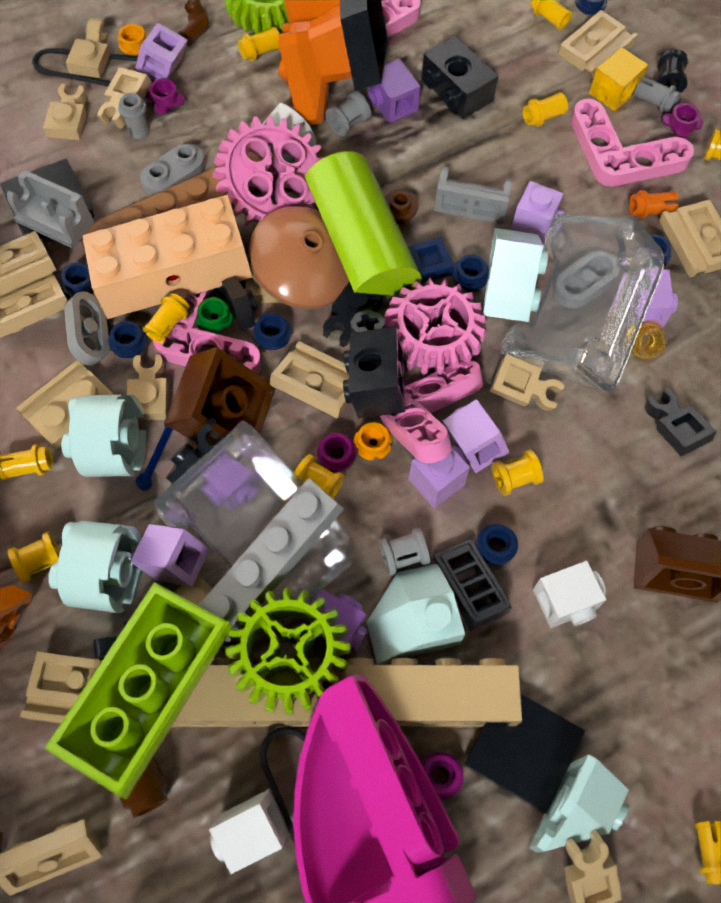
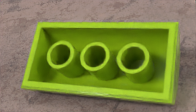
(361, 225)
(139, 690)

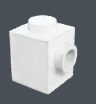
(570, 595)
(248, 832)

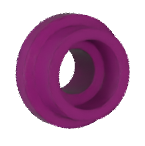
(336, 442)
(451, 766)

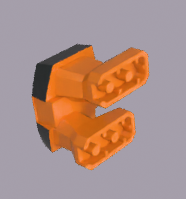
(331, 44)

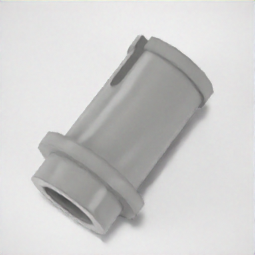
(657, 94)
(133, 110)

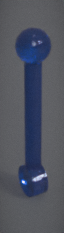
(144, 480)

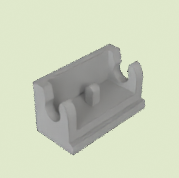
(471, 199)
(50, 209)

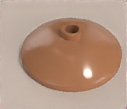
(290, 268)

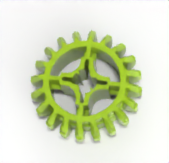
(257, 14)
(304, 636)

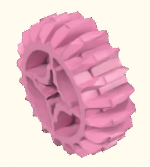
(444, 344)

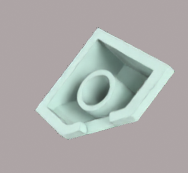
(415, 616)
(584, 802)

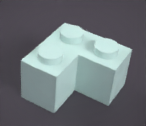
(513, 273)

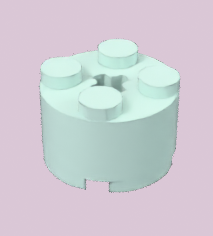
(105, 435)
(96, 566)

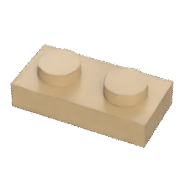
(48, 856)

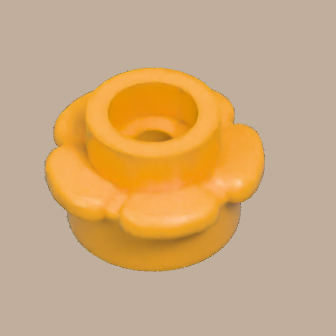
(131, 38)
(376, 432)

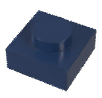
(432, 259)

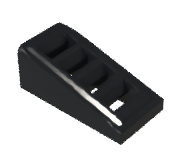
(474, 618)

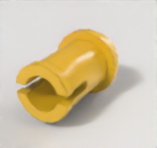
(553, 12)
(258, 44)
(538, 111)
(166, 318)
(26, 462)
(710, 851)

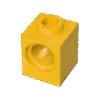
(617, 78)

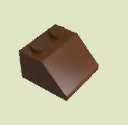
(218, 389)
(679, 564)

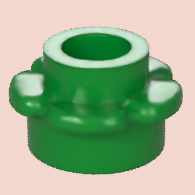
(214, 307)

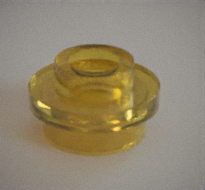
(656, 342)

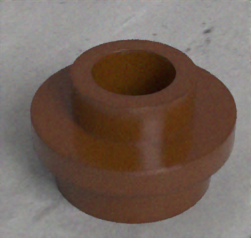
(408, 208)

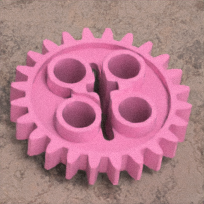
(240, 172)

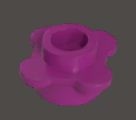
(164, 95)
(683, 120)

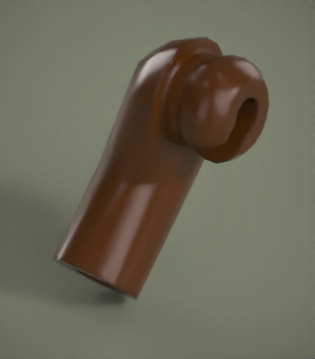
(197, 19)

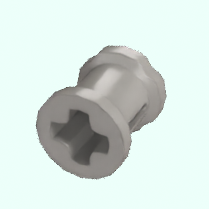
(348, 113)
(404, 551)

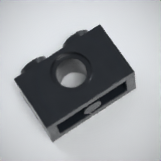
(459, 77)
(375, 373)

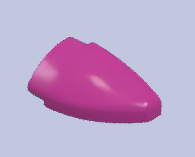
(368, 810)

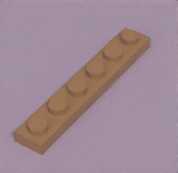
(183, 194)

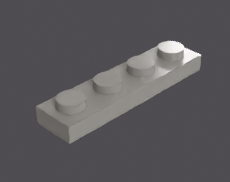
(273, 553)

